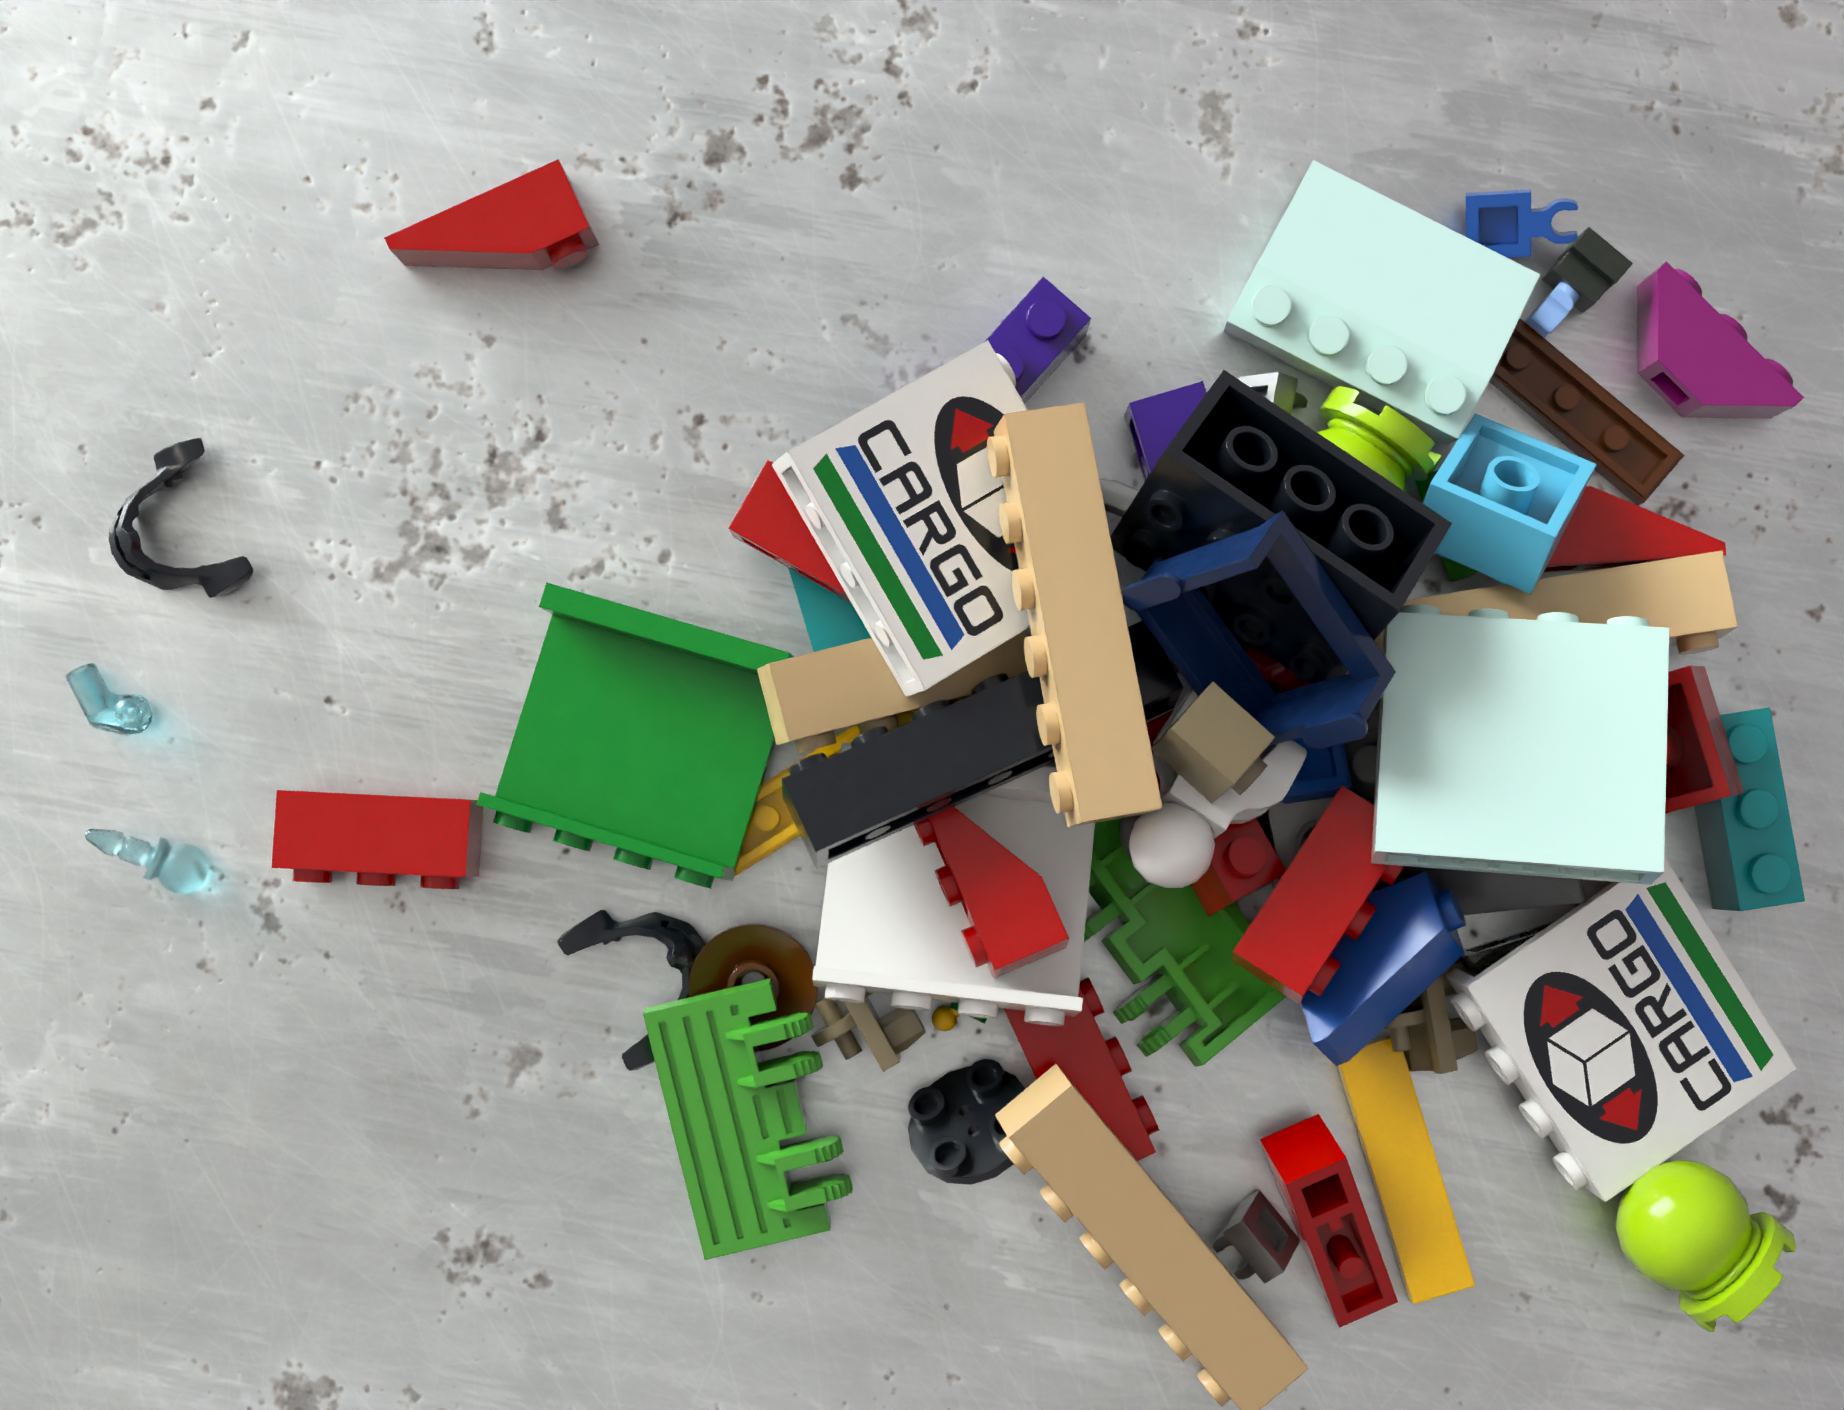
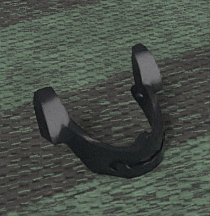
(126, 544)
(678, 936)

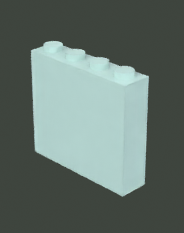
(1523, 745)

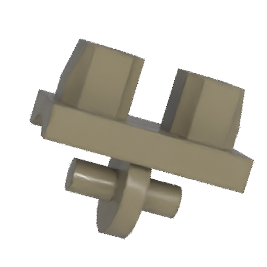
(1428, 1034)
(884, 1035)

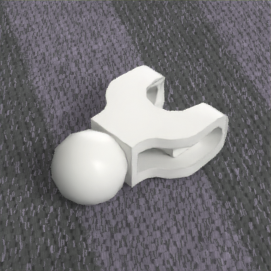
(1177, 842)

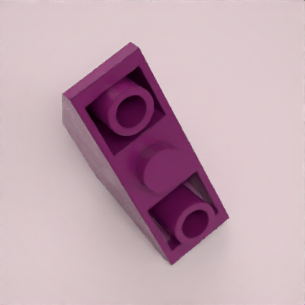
(1703, 357)

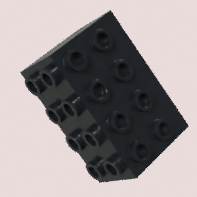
(1242, 465)

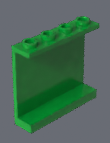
(639, 738)

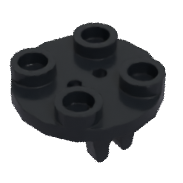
(943, 1135)

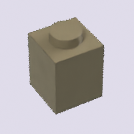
(1215, 745)

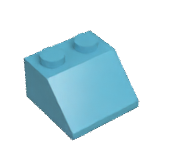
(1506, 501)

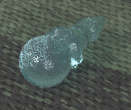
(178, 867)

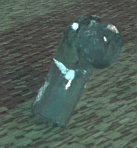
(107, 709)

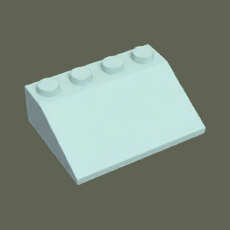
(1382, 302)

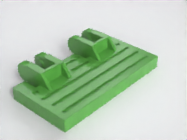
(1188, 948)
(733, 1114)

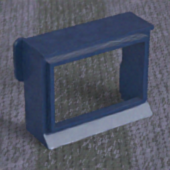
(1207, 651)

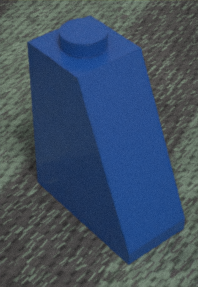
(1388, 966)

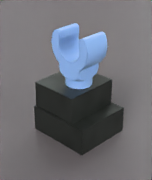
(1578, 280)

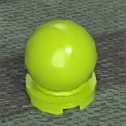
(1381, 442)
(1697, 1237)

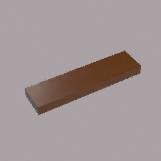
(1583, 414)

